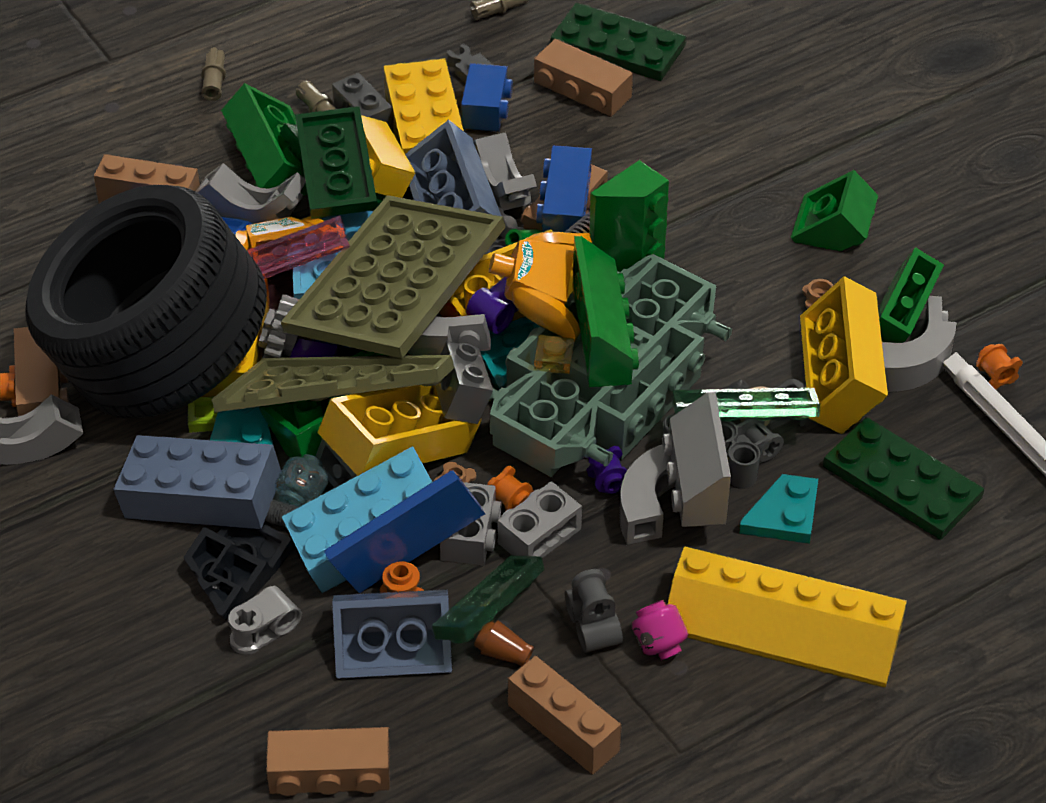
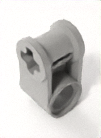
(264, 616)

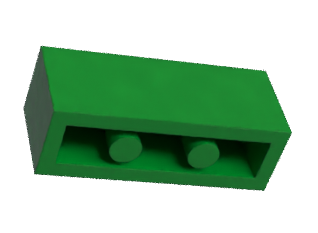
(907, 296)

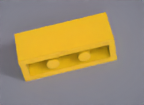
(387, 160)

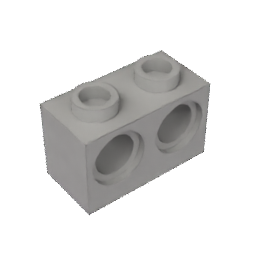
(540, 522)
(477, 538)

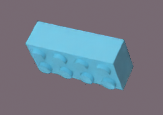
(348, 508)

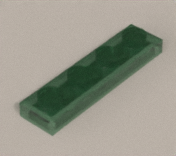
(756, 403)
(488, 598)

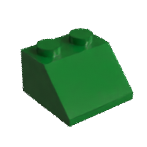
(836, 214)

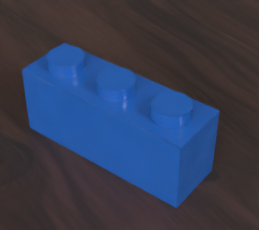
(566, 188)

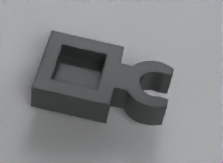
(462, 61)

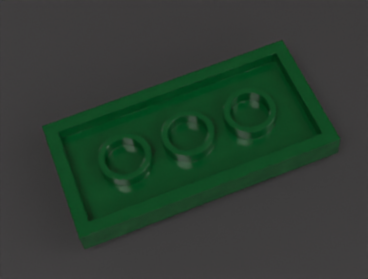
(621, 40)
(335, 162)
(903, 478)

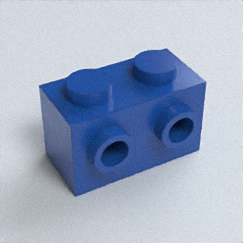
(485, 97)

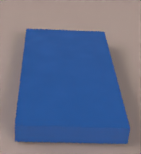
(405, 531)

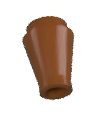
(502, 643)

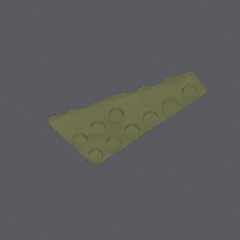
(319, 378)

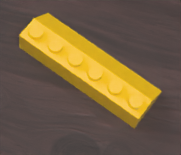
(787, 616)

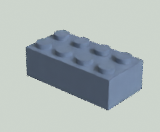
(450, 172)
(198, 481)

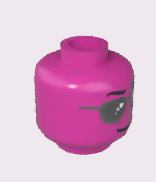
(660, 629)

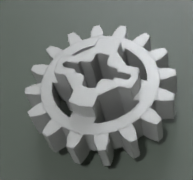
(272, 336)

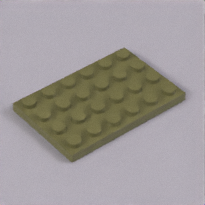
(393, 276)

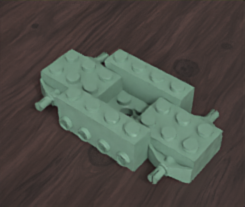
(561, 420)

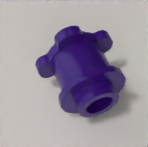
(610, 477)

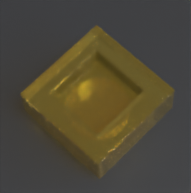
(554, 354)

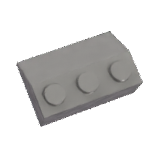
(698, 463)

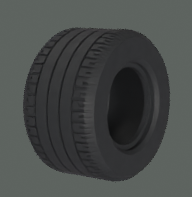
(146, 301)

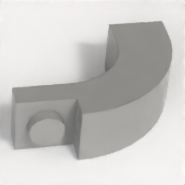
(507, 184)
(243, 201)
(459, 329)
(922, 359)
(40, 432)
(641, 487)

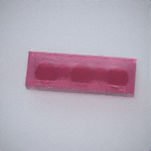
(300, 247)

